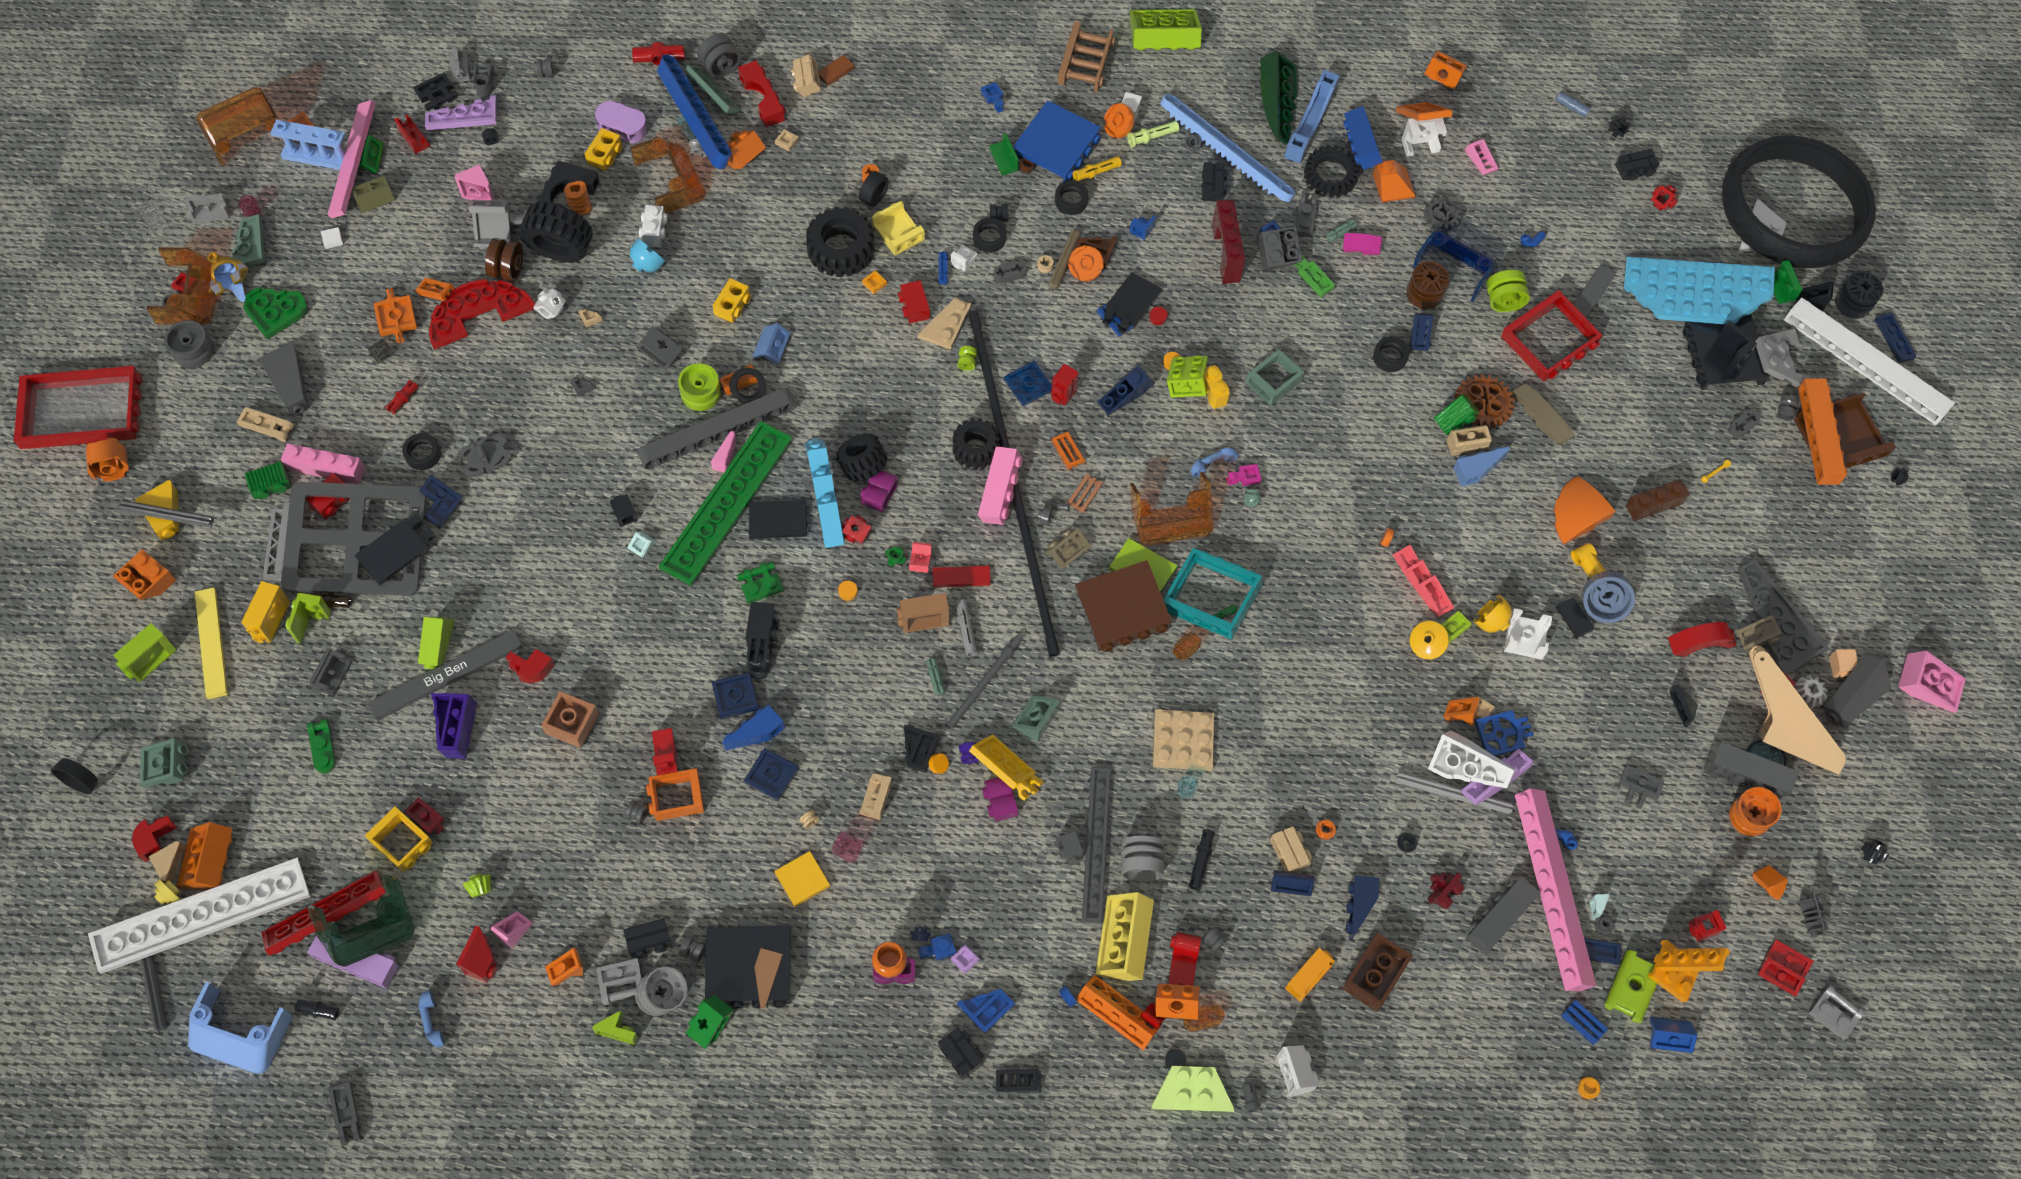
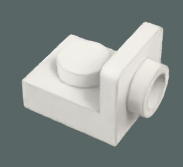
(963, 258)

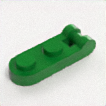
(321, 746)

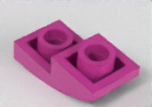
(1362, 243)

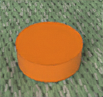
(1387, 537)

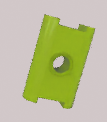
(1623, 996)

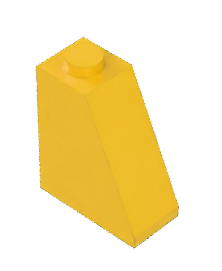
(162, 496)

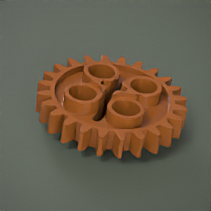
(1500, 401)

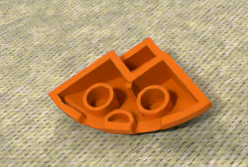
(1579, 510)

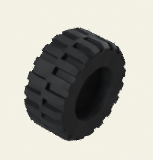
(840, 223)
(556, 232)

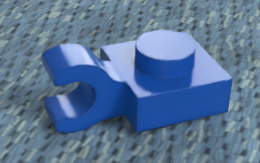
(993, 94)
(940, 947)

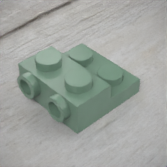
(163, 763)

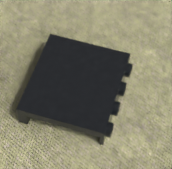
(1712, 360)
(732, 961)

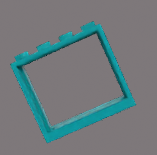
(1199, 617)

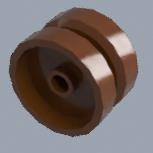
(504, 259)

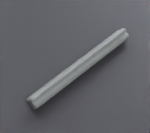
(1451, 792)

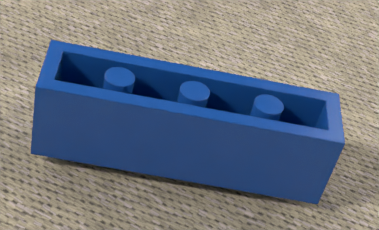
(1362, 137)

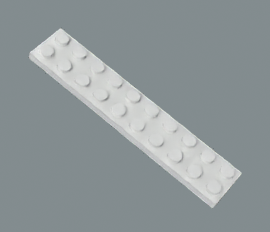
(198, 915)

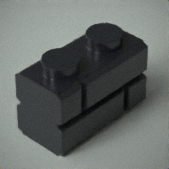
(1637, 164)
(1213, 181)
(647, 938)
(961, 1053)

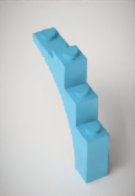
(824, 492)

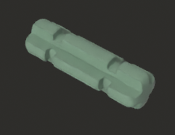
(1341, 230)
(935, 676)

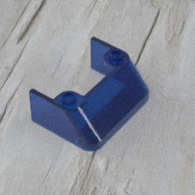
(1462, 252)

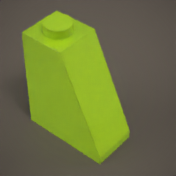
(434, 641)

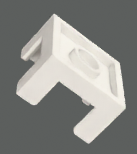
(1423, 132)
(1527, 635)

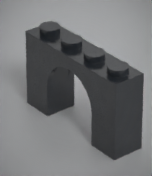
(566, 173)

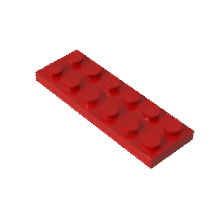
(334, 907)

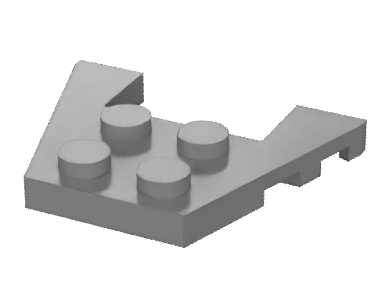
(1775, 356)

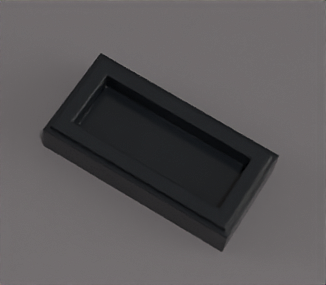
(1575, 618)

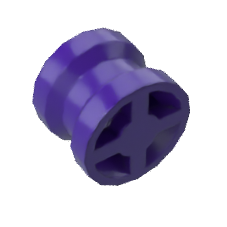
(967, 757)

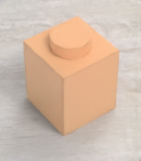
(1843, 662)

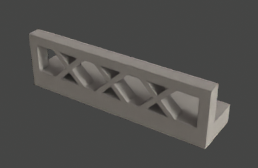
(278, 561)

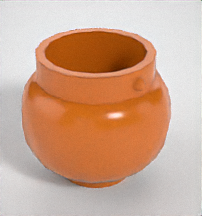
(889, 959)

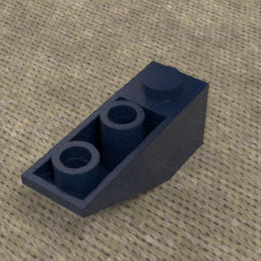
(1126, 391)
(1364, 894)

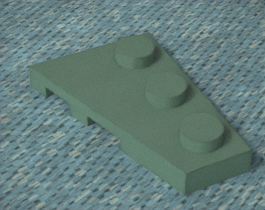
(250, 241)

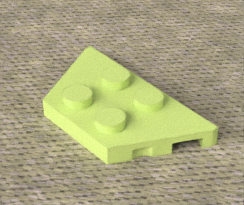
(1193, 1090)

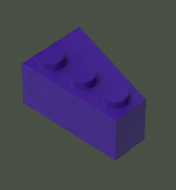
(454, 723)

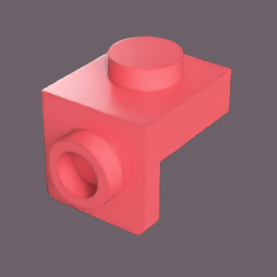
(920, 557)

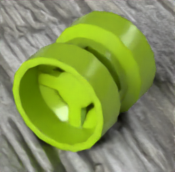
(967, 355)

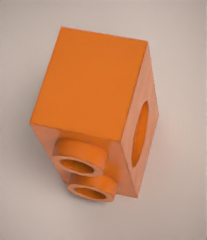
(1444, 62)
(1177, 1001)

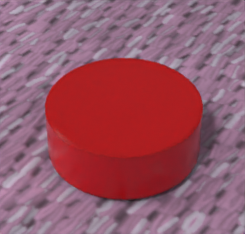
(1158, 315)

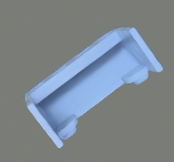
(248, 1053)

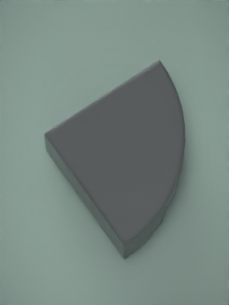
(581, 386)

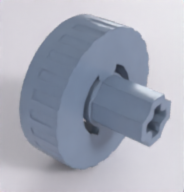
(1608, 587)

